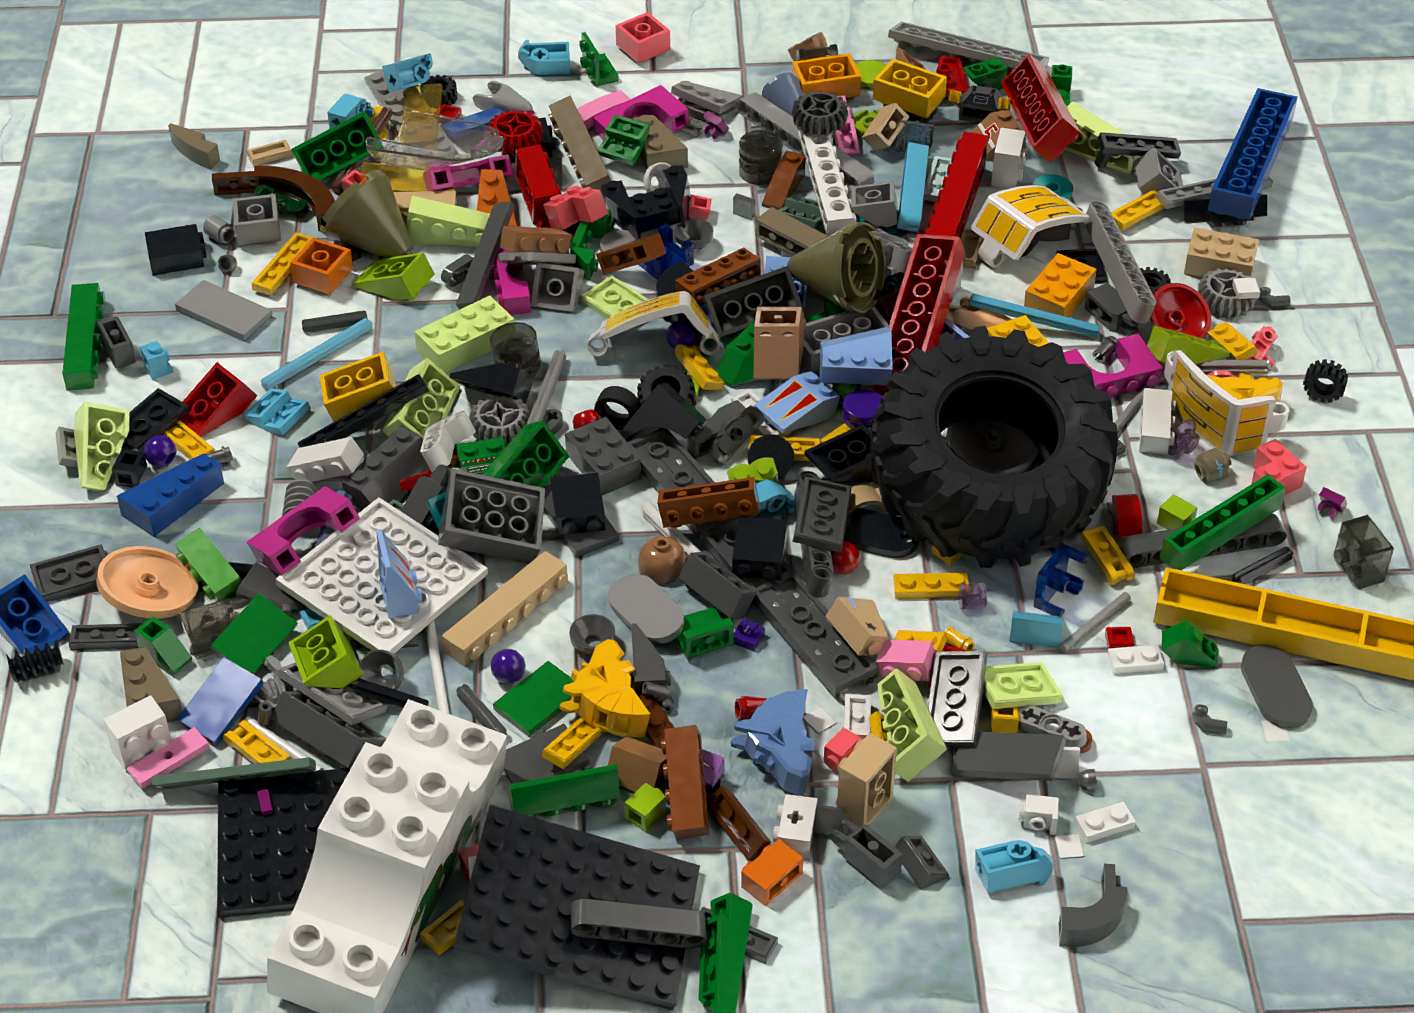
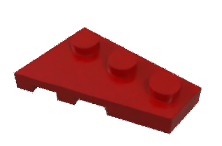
(953, 70)

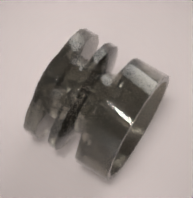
(759, 156)
(516, 344)

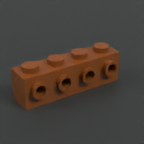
(720, 274)
(708, 502)
(686, 782)

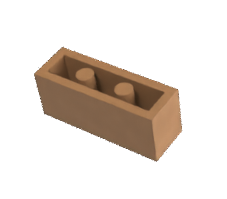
(535, 240)

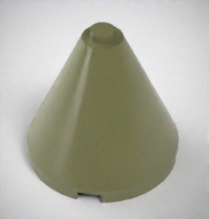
(369, 218)
(844, 267)

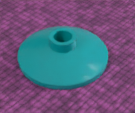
(1056, 183)

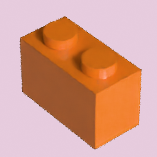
(771, 872)

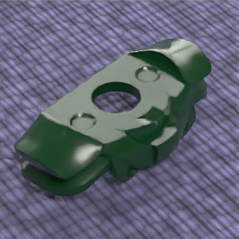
(292, 207)

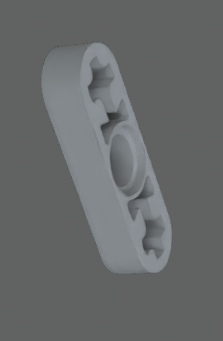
(1044, 718)

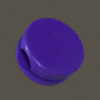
(860, 408)

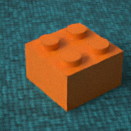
(321, 266)

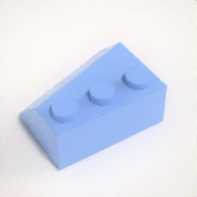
(857, 358)

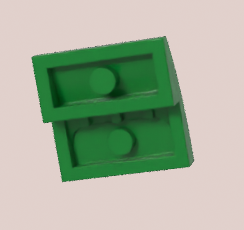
(624, 139)

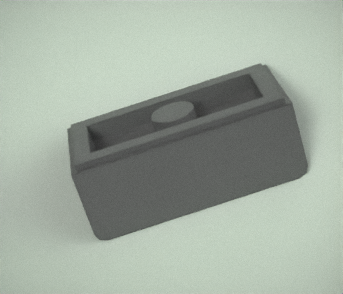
(921, 861)

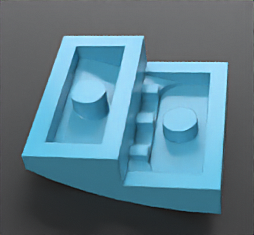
(276, 411)

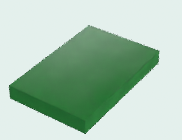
(254, 634)
(535, 699)

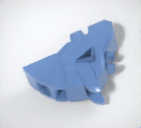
(779, 740)

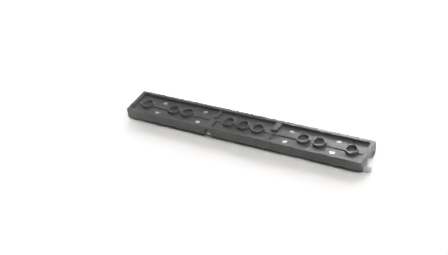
(784, 601)

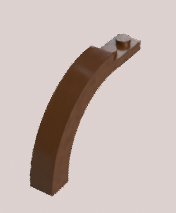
(283, 180)

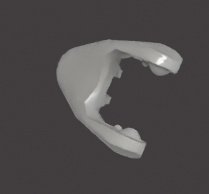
(504, 99)
(271, 688)

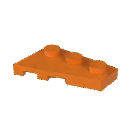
(491, 191)

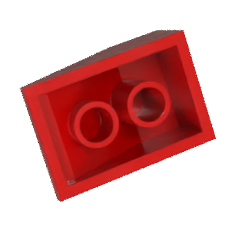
(216, 400)

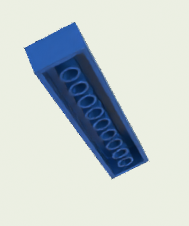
(1252, 154)

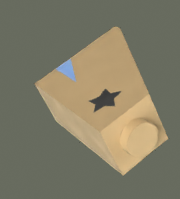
(858, 624)

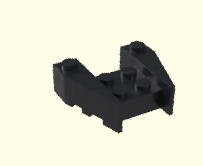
(653, 208)

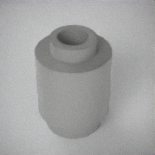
(218, 229)

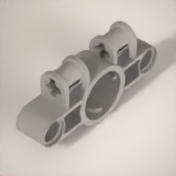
(895, 248)

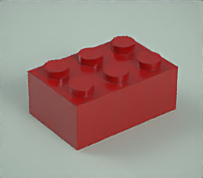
(535, 180)

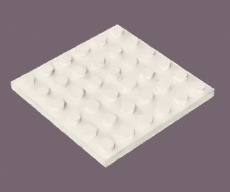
(344, 582)

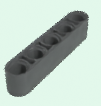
(638, 923)

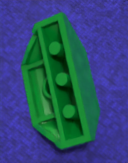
(738, 360)

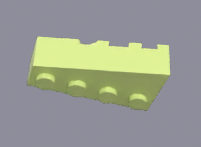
(1087, 142)
(444, 224)
(908, 725)

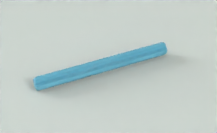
(1034, 315)
(316, 354)

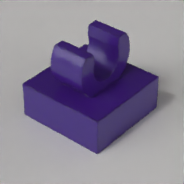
(748, 634)

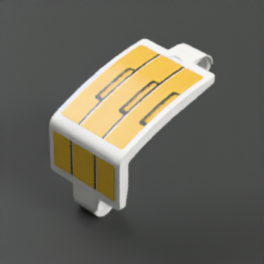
(1015, 215)
(653, 309)
(1219, 417)

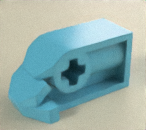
(545, 58)
(408, 72)
(348, 107)
(774, 500)
(1012, 865)

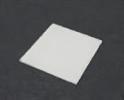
(819, 719)
(1274, 732)
(1069, 846)

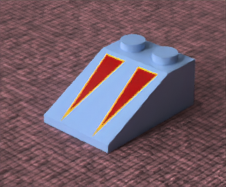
(799, 403)
(396, 579)

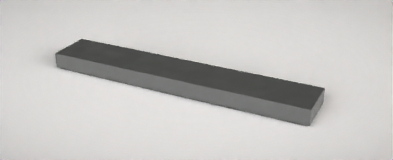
(485, 254)

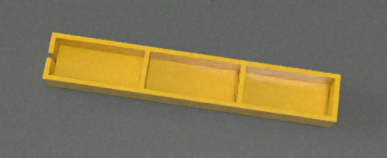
(1288, 622)

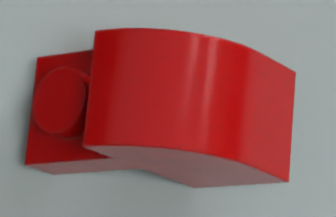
(1126, 514)

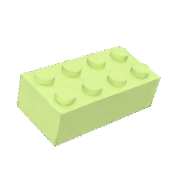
(462, 334)

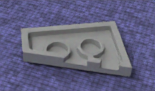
(707, 97)

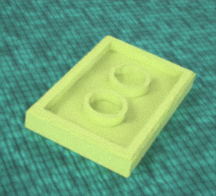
(611, 297)
(1020, 686)

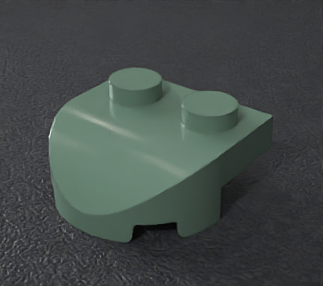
(805, 211)

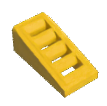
(1004, 720)

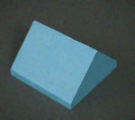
(1036, 629)

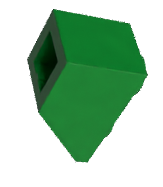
(989, 72)
(162, 645)
(1189, 646)

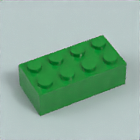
(530, 457)

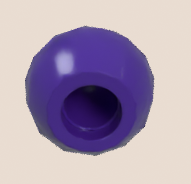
(681, 333)
(160, 451)
(508, 666)

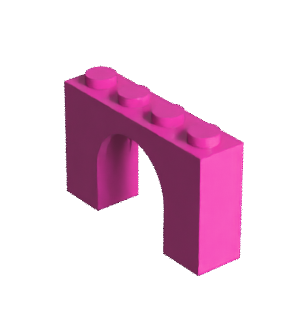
(653, 102)
(1139, 366)
(324, 508)

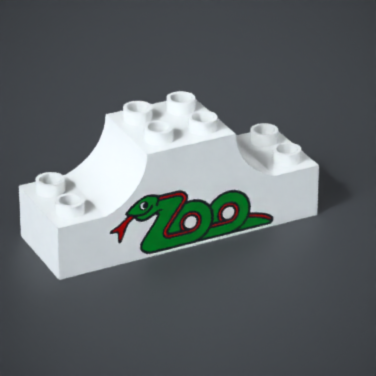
(384, 861)

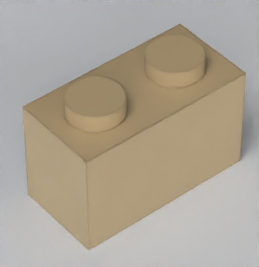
(884, 127)

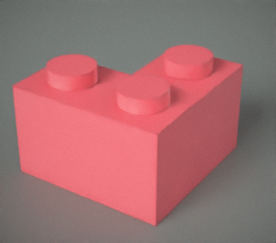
(575, 206)
(1279, 463)

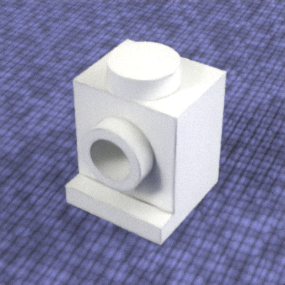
(1039, 813)

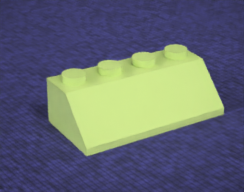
(428, 407)

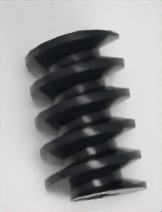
(35, 662)

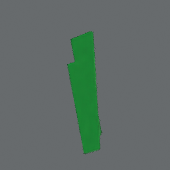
(724, 953)

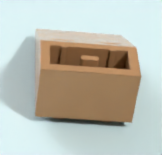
(778, 342)

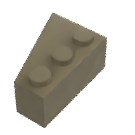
(662, 145)
(144, 678)

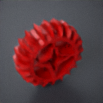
(517, 129)

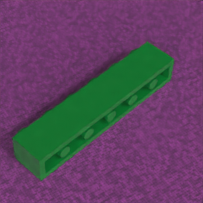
(83, 336)
(1222, 523)

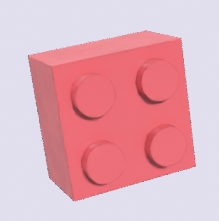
(642, 37)

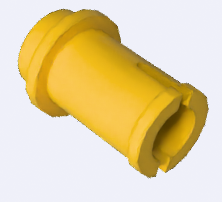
(958, 640)

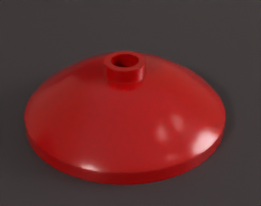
(1184, 307)

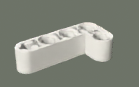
(442, 437)

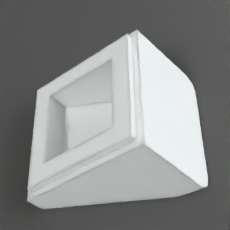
(1069, 764)

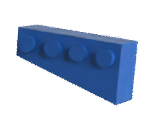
(171, 494)

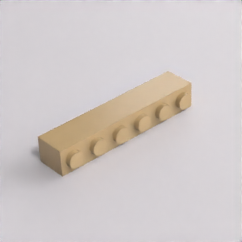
(504, 608)

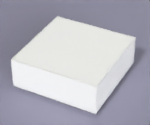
(1246, 288)

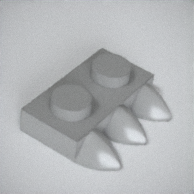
(66, 447)

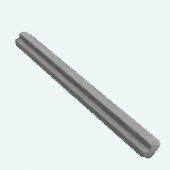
(547, 387)

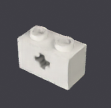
(796, 823)

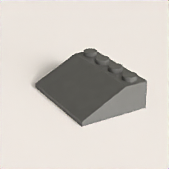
(492, 516)

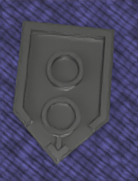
(263, 581)

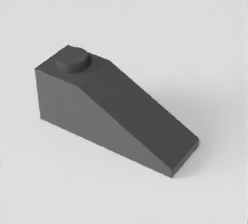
(705, 440)
(647, 662)

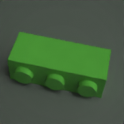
(207, 566)

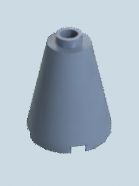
(783, 91)

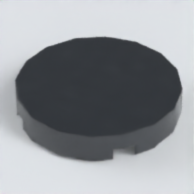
(773, 447)

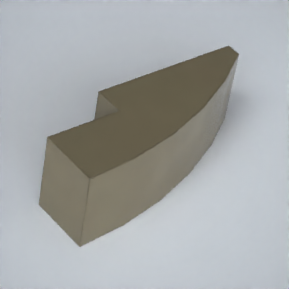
(194, 146)

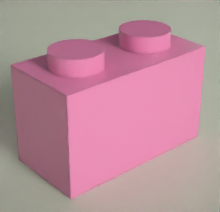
(908, 656)

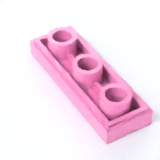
(168, 757)

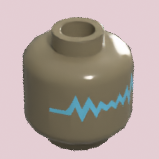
(1212, 465)

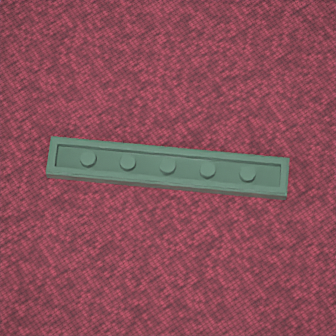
(240, 772)

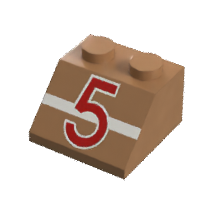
(991, 126)

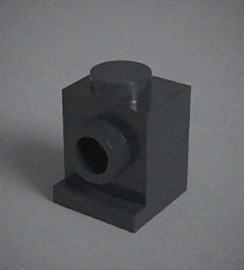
(129, 468)

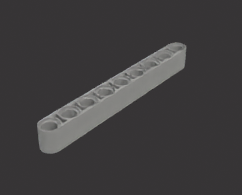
(773, 119)
(1120, 263)

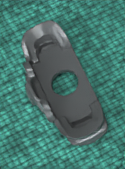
(747, 421)

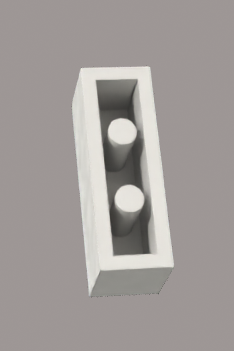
(1156, 421)
(325, 460)

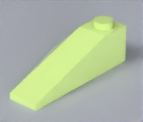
(98, 442)

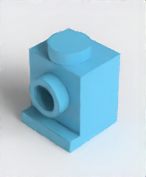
(156, 360)

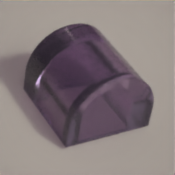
(972, 596)

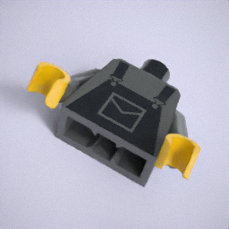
(978, 102)

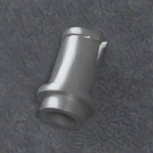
(1108, 346)
(222, 455)

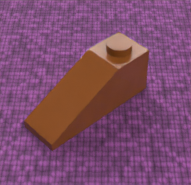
(785, 179)
(631, 253)

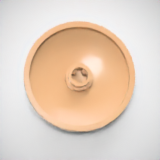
(146, 582)

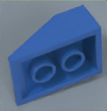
(27, 617)

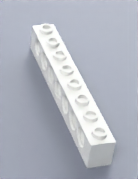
(827, 181)

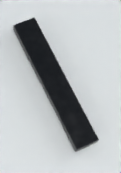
(368, 412)

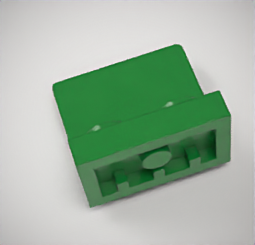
(596, 64)
(705, 632)

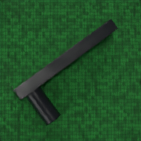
(1134, 146)

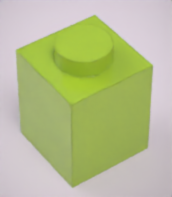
(1176, 513)
(645, 807)

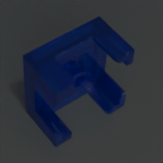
(673, 253)
(1055, 578)

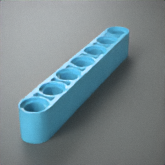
(912, 187)

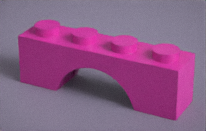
(464, 175)
(514, 293)

